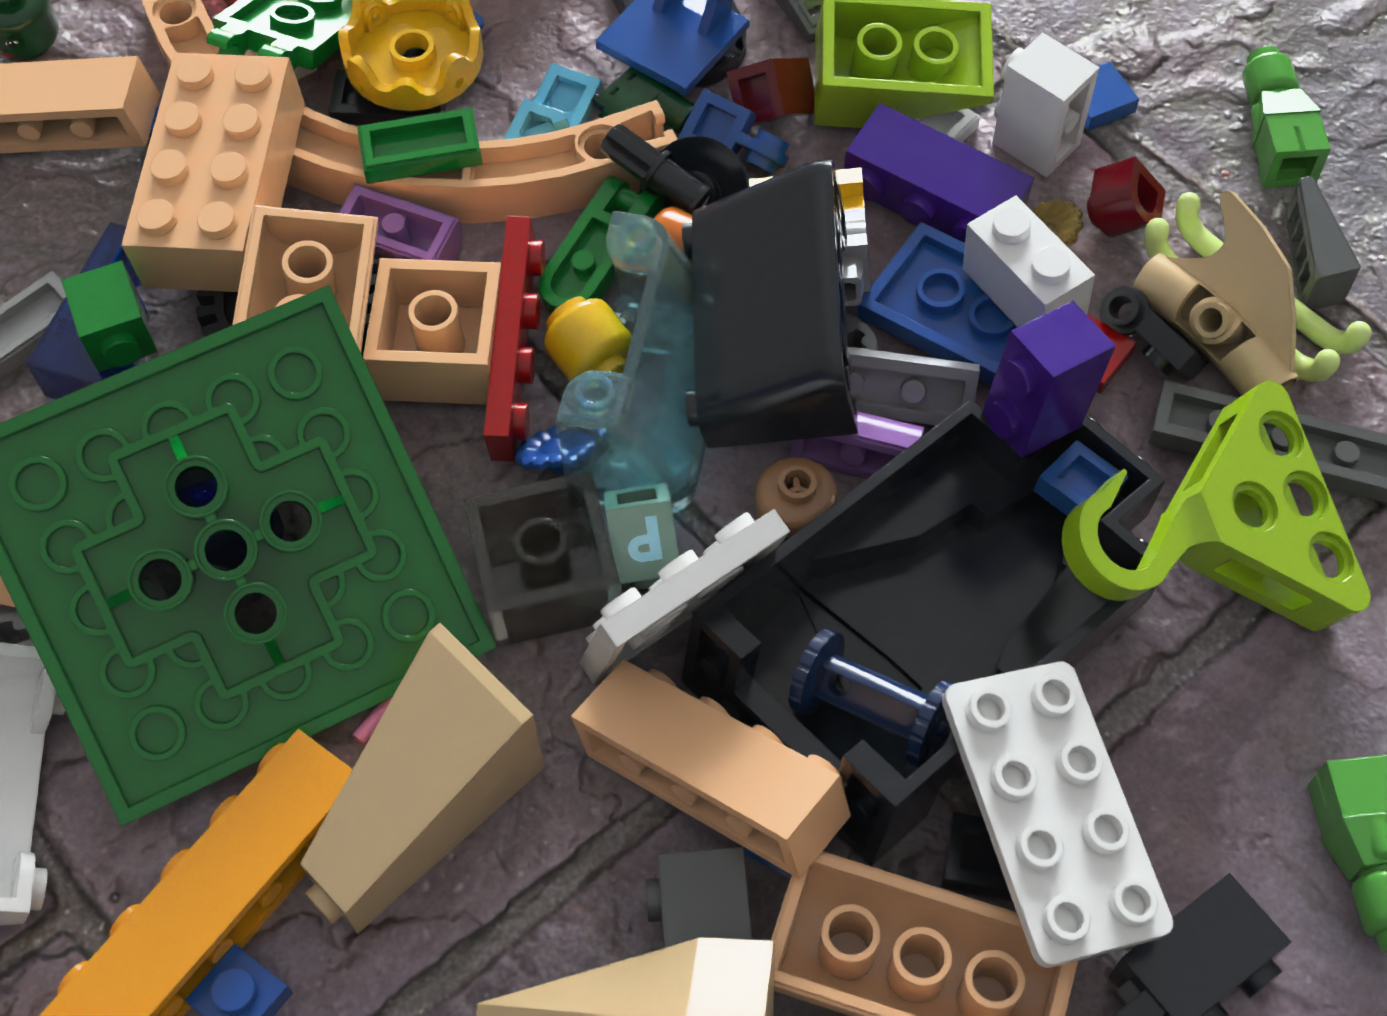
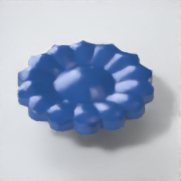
(541, 452)

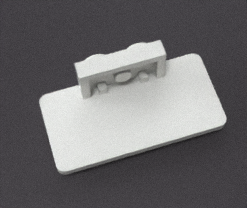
(1056, 814)

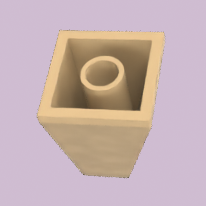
(424, 782)

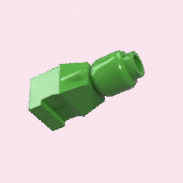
(1285, 121)
(1353, 822)

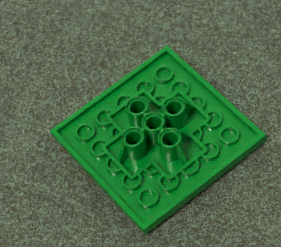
(175, 684)

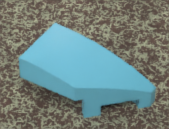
(559, 103)

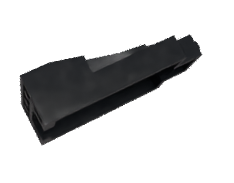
(929, 578)

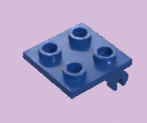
(673, 38)

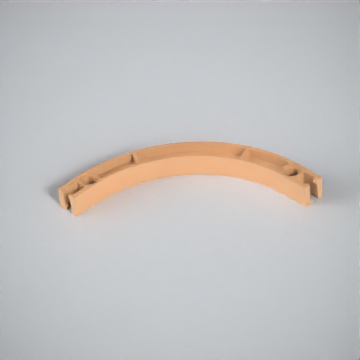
(518, 175)

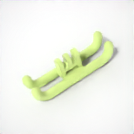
(1308, 322)

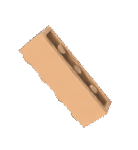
(76, 104)
(714, 766)

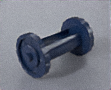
(870, 697)

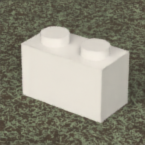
(1043, 103)
(1024, 263)

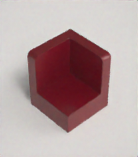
(774, 88)

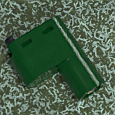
(637, 89)

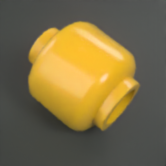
(586, 338)

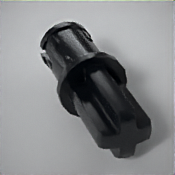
(654, 169)

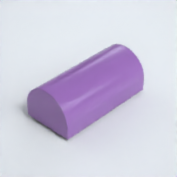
(405, 227)
(861, 453)

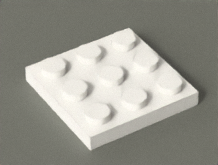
(686, 583)

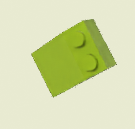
(901, 54)

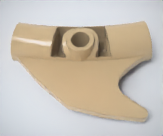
(1232, 302)

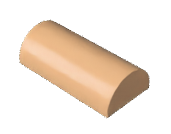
(303, 251)
(906, 948)

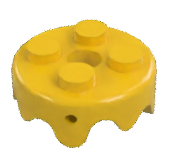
(385, 29)

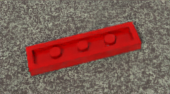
(511, 359)

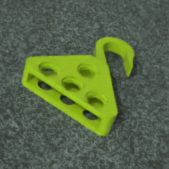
(1219, 526)

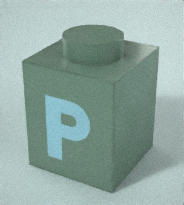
(641, 532)

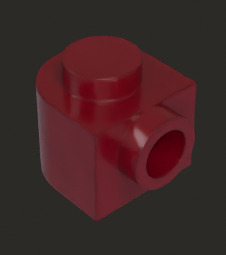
(1124, 197)

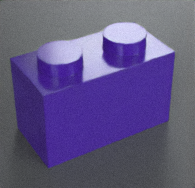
(1047, 378)

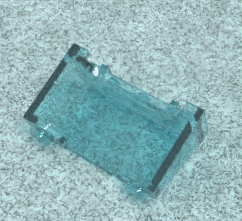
(635, 422)

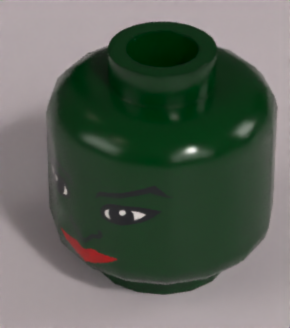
(26, 28)

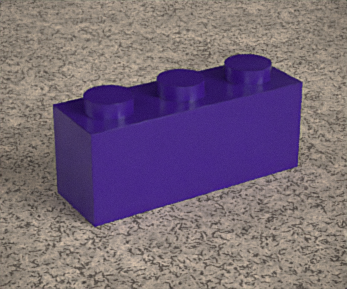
(930, 173)

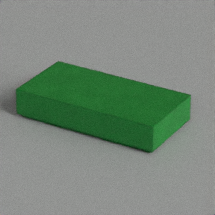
(419, 145)

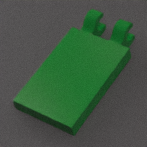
(282, 28)

